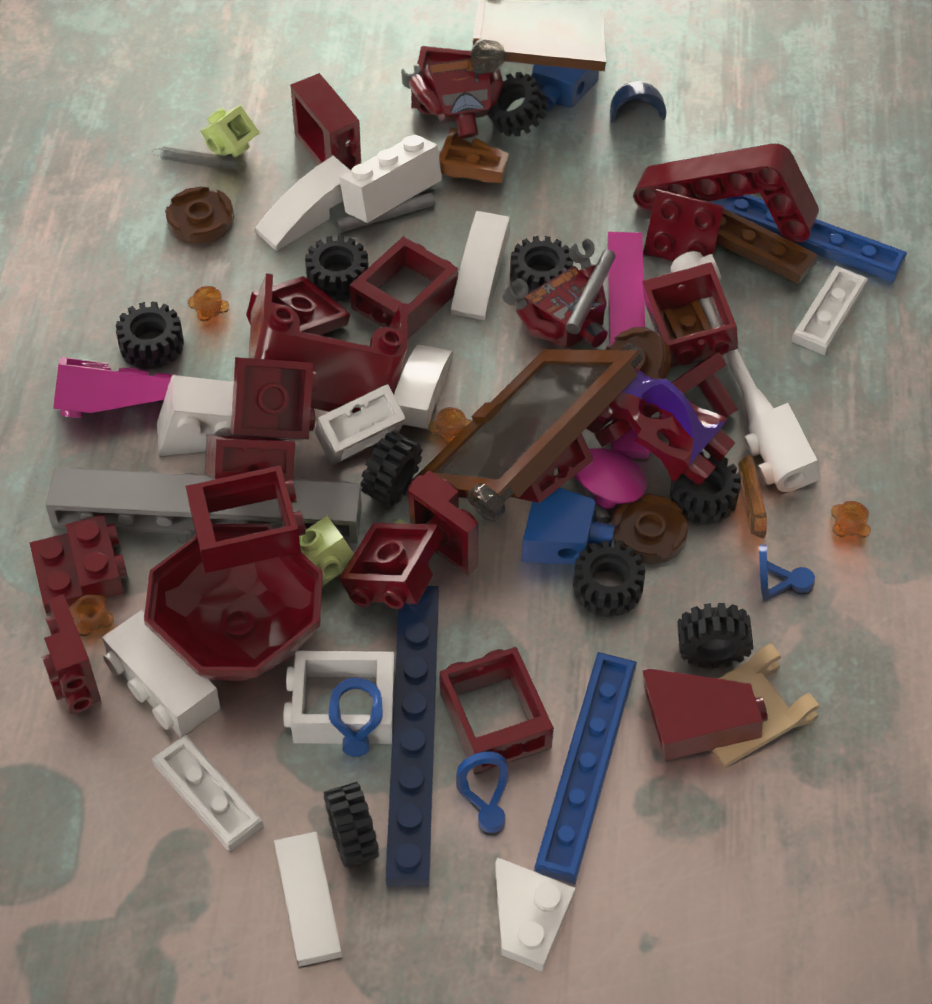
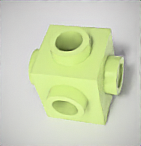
(229, 131)
(326, 548)

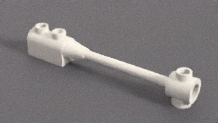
(772, 430)

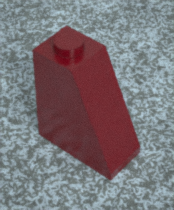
(701, 712)

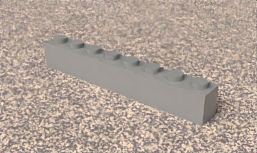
(160, 502)

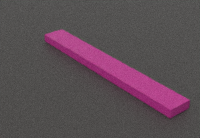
(626, 309)

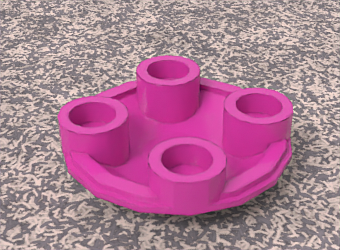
(612, 478)

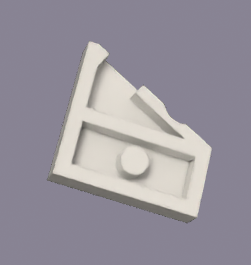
(529, 912)

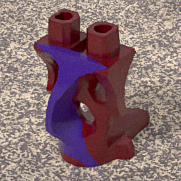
(679, 424)

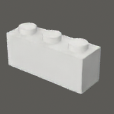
(390, 178)
(159, 676)

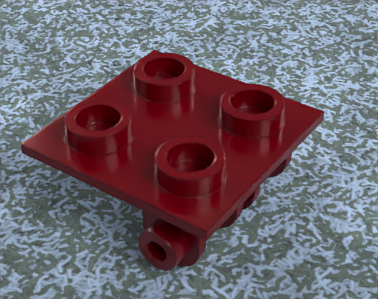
(682, 226)

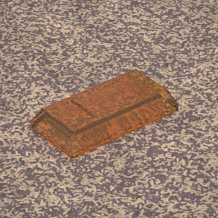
(752, 497)

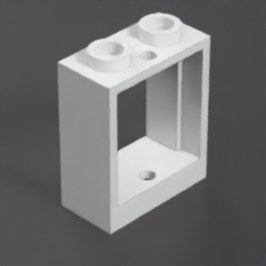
(348, 434)
(317, 727)

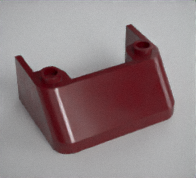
(342, 367)

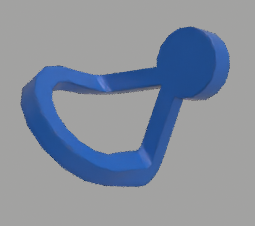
(799, 579)
(355, 743)
(490, 817)

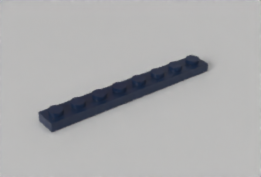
(413, 744)

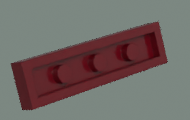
(701, 375)

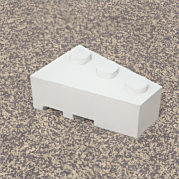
(191, 412)

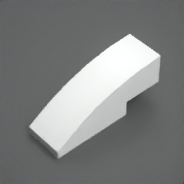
(303, 205)
(480, 265)
(422, 384)

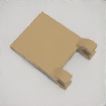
(780, 716)

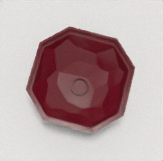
(234, 618)

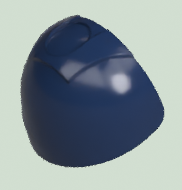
(637, 92)

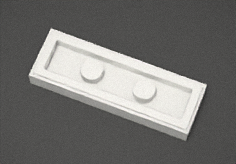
(829, 310)
(208, 793)
(307, 899)

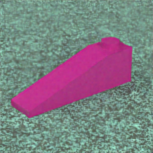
(96, 388)

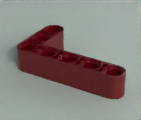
(740, 172)

